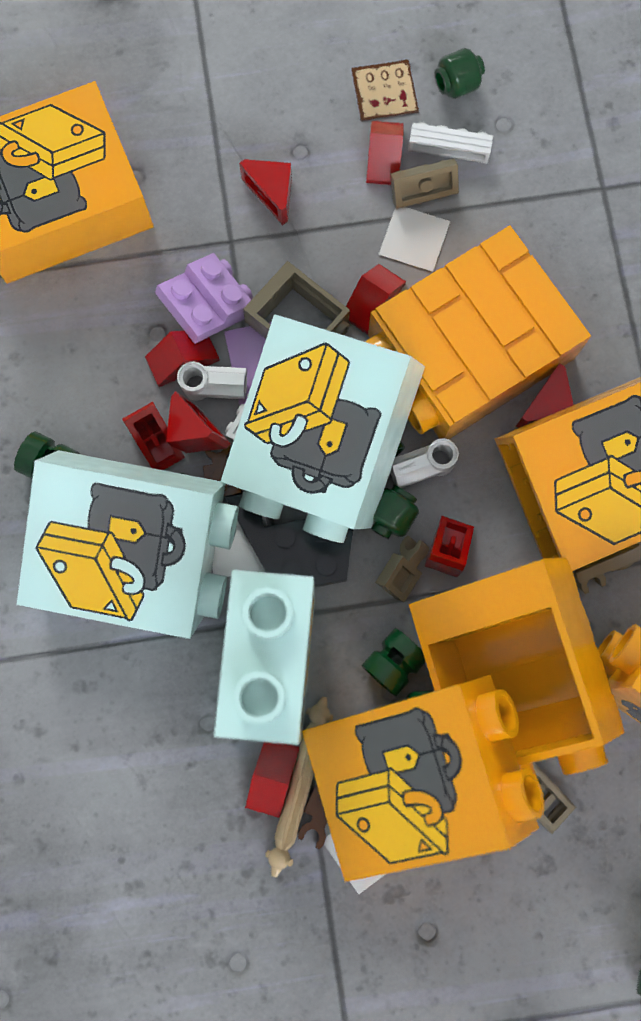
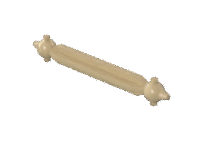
(296, 796)

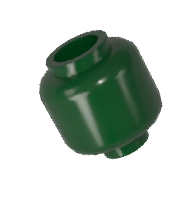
(459, 73)
(395, 513)

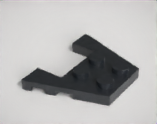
(292, 551)

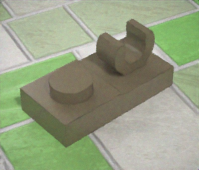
(424, 183)
(617, 561)

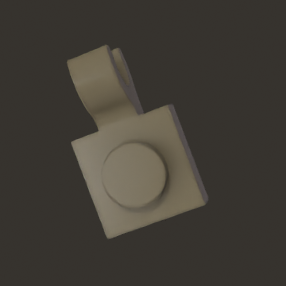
(401, 570)

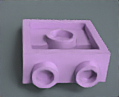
(205, 297)

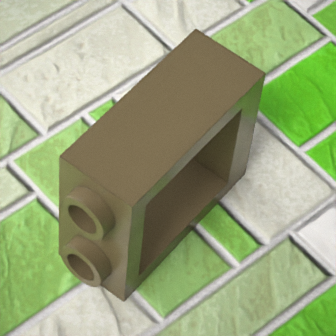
(278, 287)

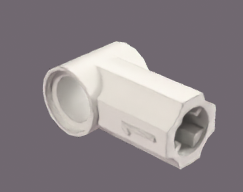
(216, 382)
(420, 463)

